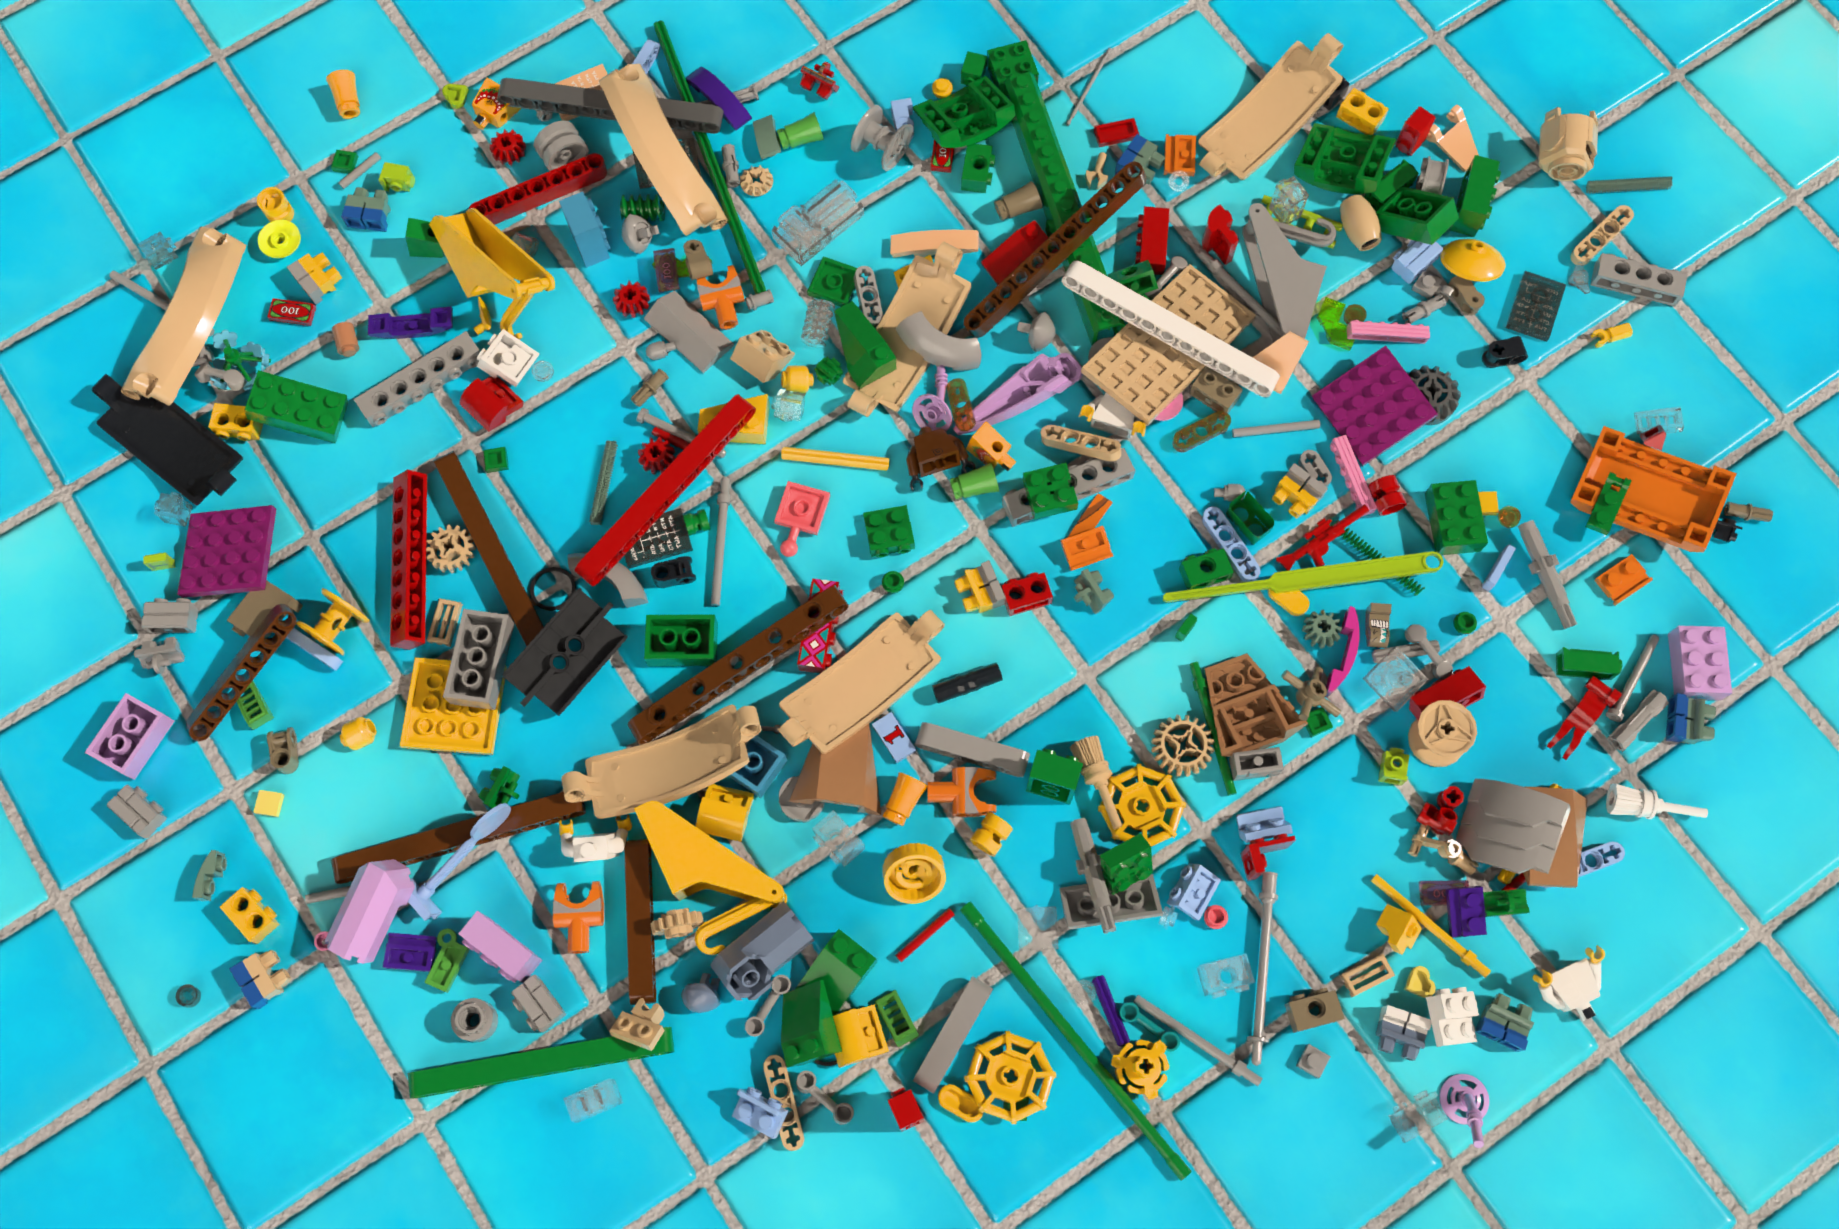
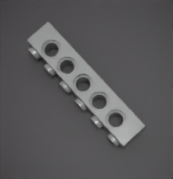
(408, 377)
(1122, 472)

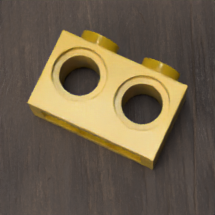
(1360, 116)
(236, 423)
(246, 919)

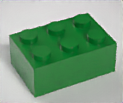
(1475, 195)
(1417, 215)
(1456, 517)
(681, 640)
(1054, 776)

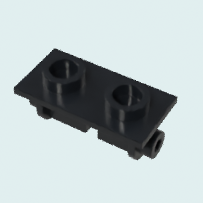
(1726, 530)

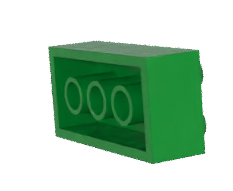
(296, 406)

